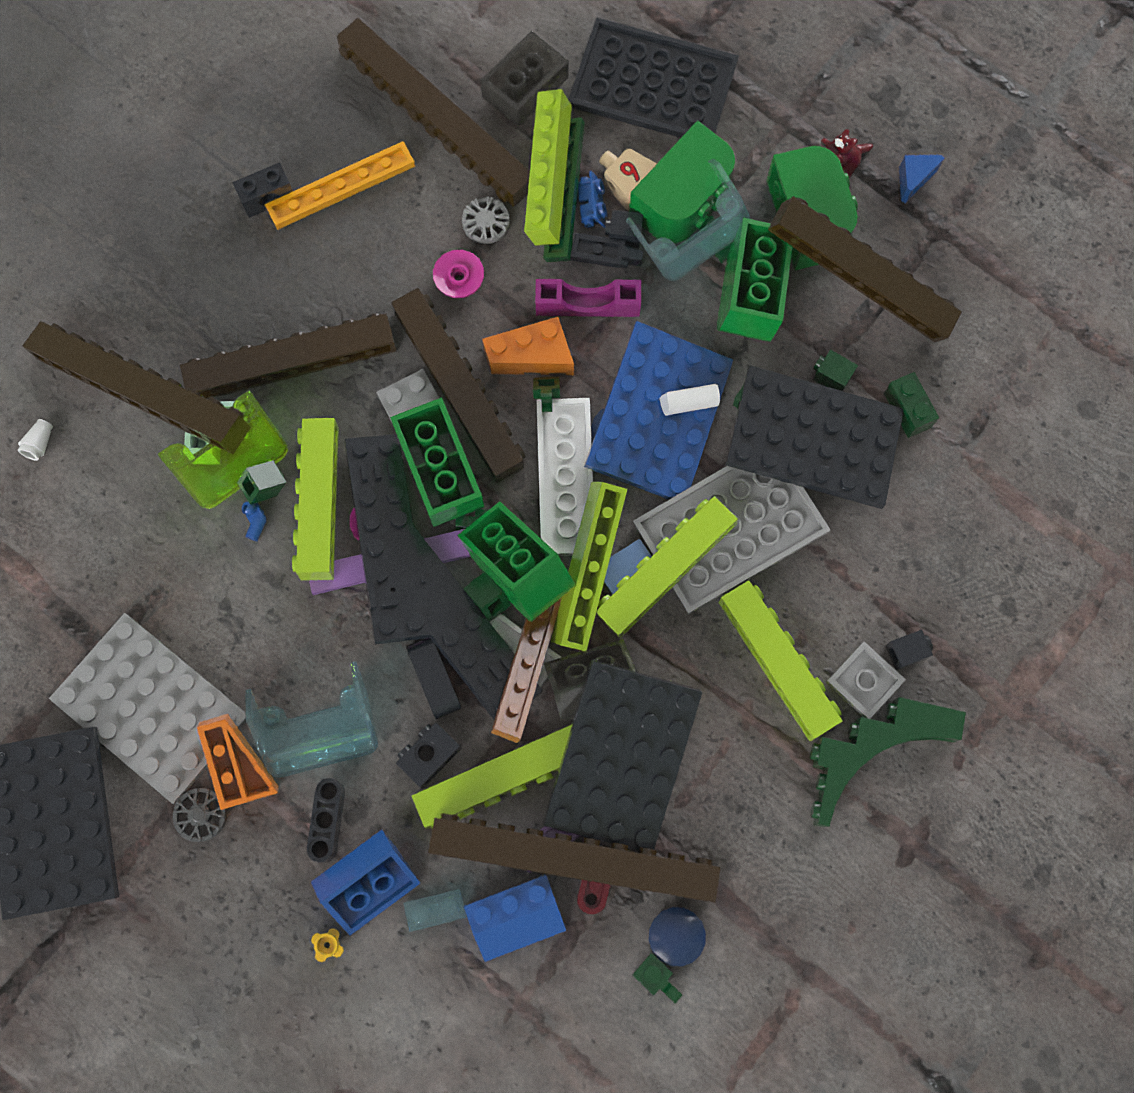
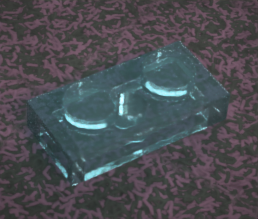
(434, 910)

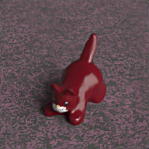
(847, 151)

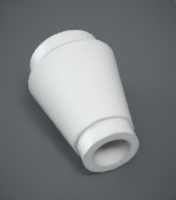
(36, 440)

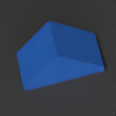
(916, 171)

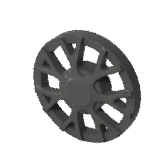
(198, 815)

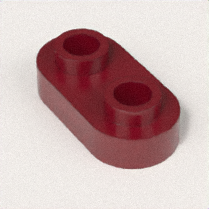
(601, 892)

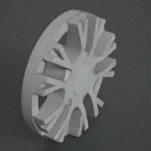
(485, 220)

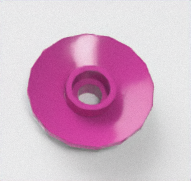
(454, 264)

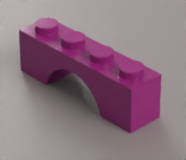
(616, 299)

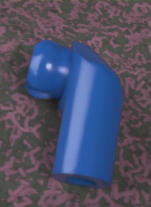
(256, 518)

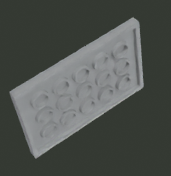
(771, 525)
(145, 706)

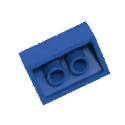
(365, 882)
(515, 918)

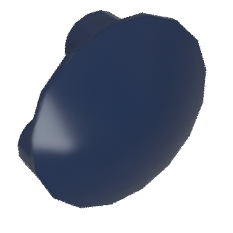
(677, 936)

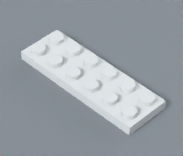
(563, 479)

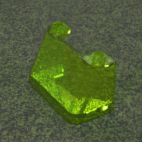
(214, 473)

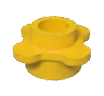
(319, 941)

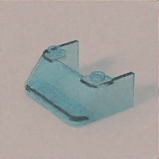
(678, 261)
(316, 737)

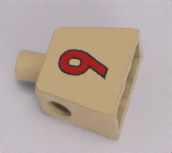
(624, 173)

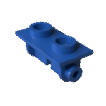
(591, 191)

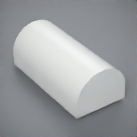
(690, 399)

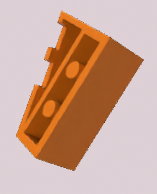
(530, 350)
(233, 764)

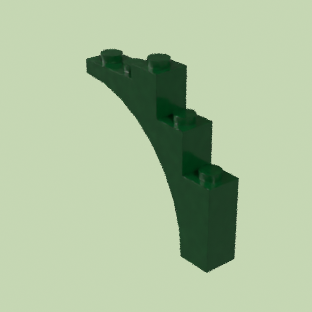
(841, 760)

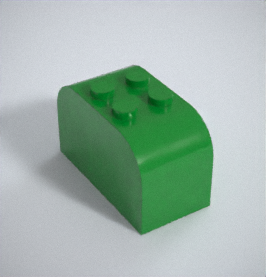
(818, 179)
(683, 185)
(754, 282)
(437, 462)
(517, 561)

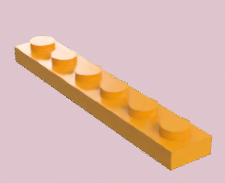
(340, 185)

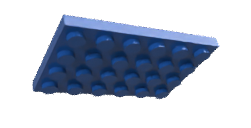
(634, 435)

